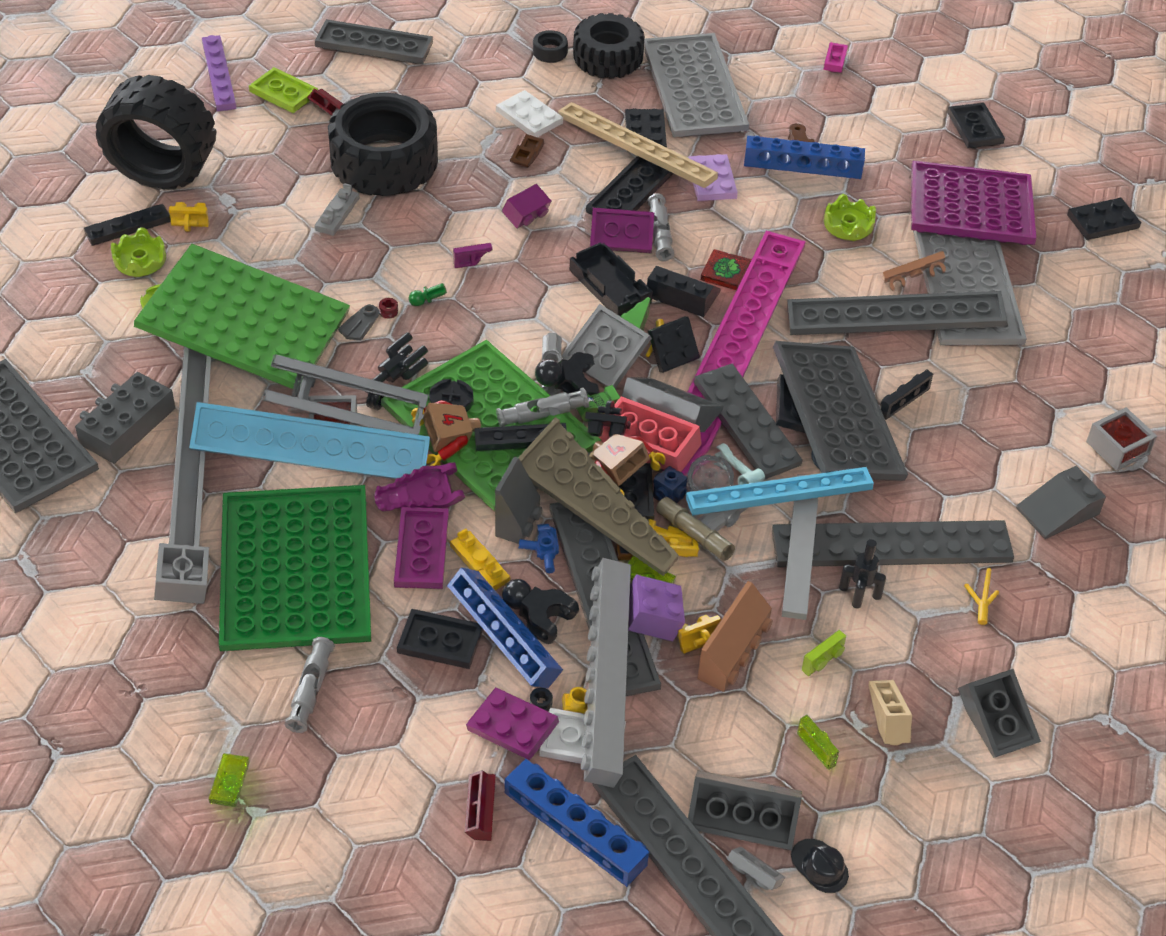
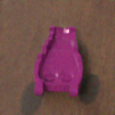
(422, 488)

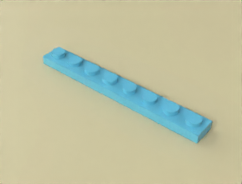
(779, 491)

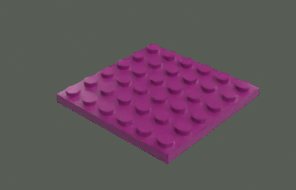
(972, 202)

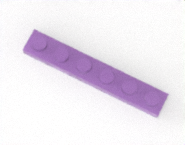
(218, 73)

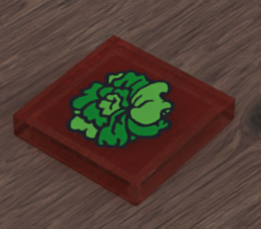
(725, 269)

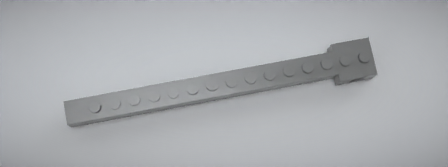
(182, 562)

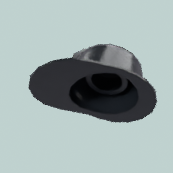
(820, 865)

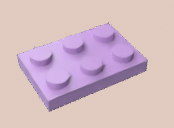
(724, 186)

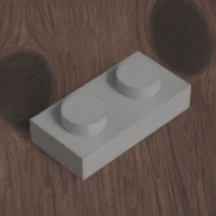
(747, 863)

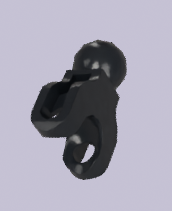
(567, 374)
(538, 606)

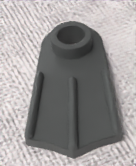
(360, 323)

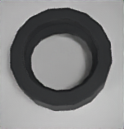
(550, 37)

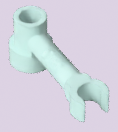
(748, 476)

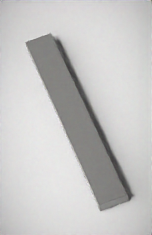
(800, 559)

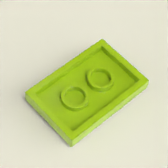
(282, 89)

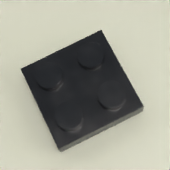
(674, 344)

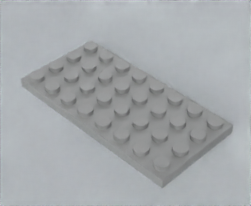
(695, 85)
(972, 267)

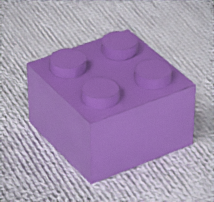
(655, 608)

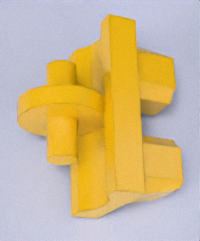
(189, 216)
(696, 635)

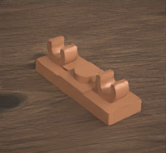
(914, 269)

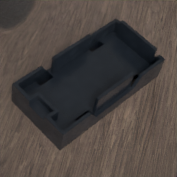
(609, 278)

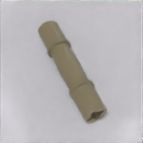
(696, 529)

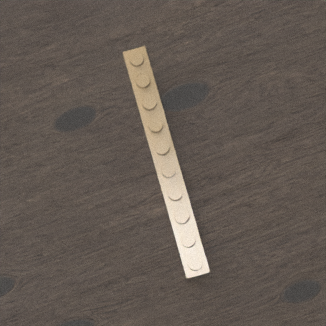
(639, 145)

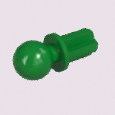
(418, 297)

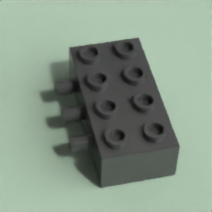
(124, 417)

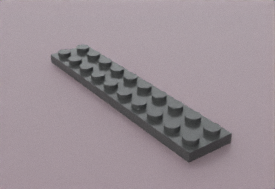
(896, 313)
(904, 542)
(583, 551)
(684, 855)

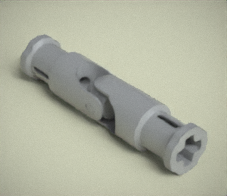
(661, 230)
(548, 406)
(304, 698)

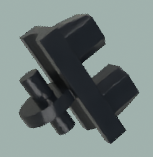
(617, 423)

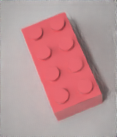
(661, 431)

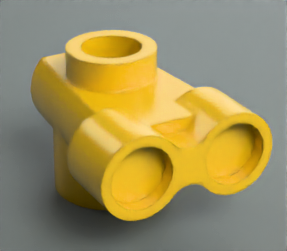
(575, 700)

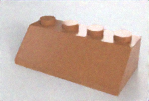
(735, 638)

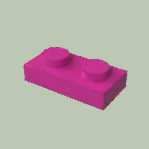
(835, 57)

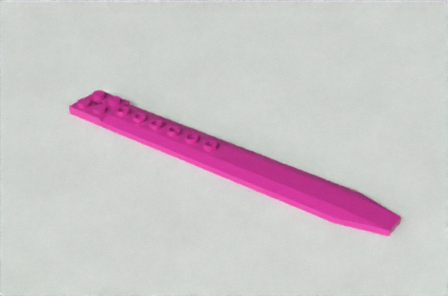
(748, 316)

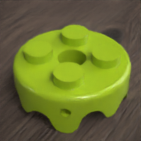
(842, 211)
(143, 245)

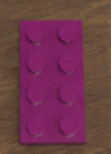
(421, 548)

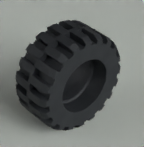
(608, 45)

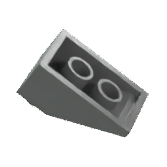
(1062, 503)
(516, 504)
(1000, 713)

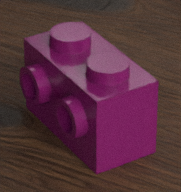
(527, 206)

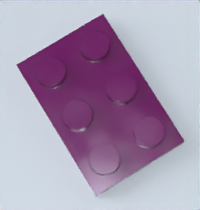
(623, 229)
(512, 723)

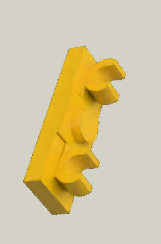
(479, 559)

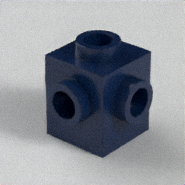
(670, 484)

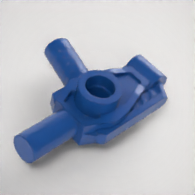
(545, 547)

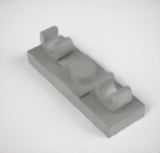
(337, 210)

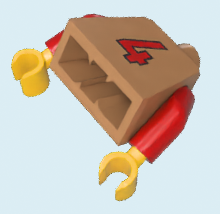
(447, 428)
(624, 455)

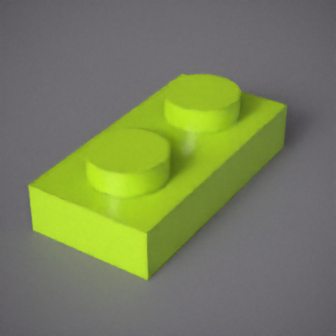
(824, 652)

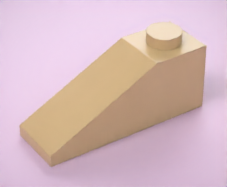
(891, 712)

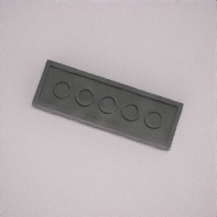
(374, 41)
(748, 421)

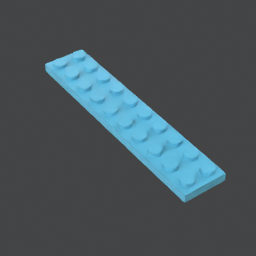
(307, 441)

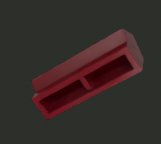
(324, 101)
(480, 806)

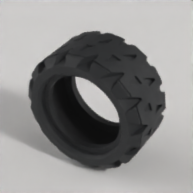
(171, 109)
(383, 118)

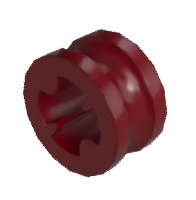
(388, 303)

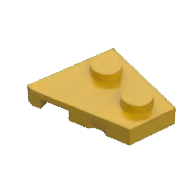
(678, 540)

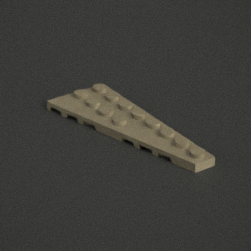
(575, 481)

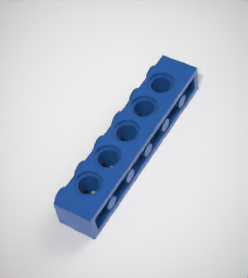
(804, 157)
(505, 628)
(622, 866)

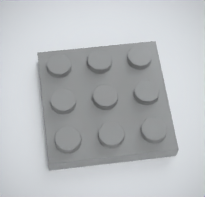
(611, 342)

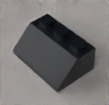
(682, 291)

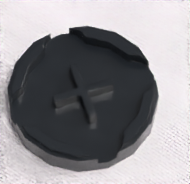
(452, 392)

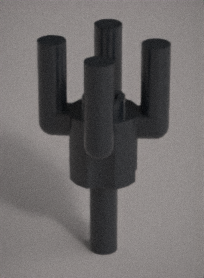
(399, 364)
(864, 574)

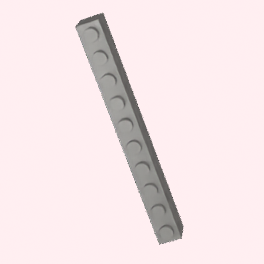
(606, 674)

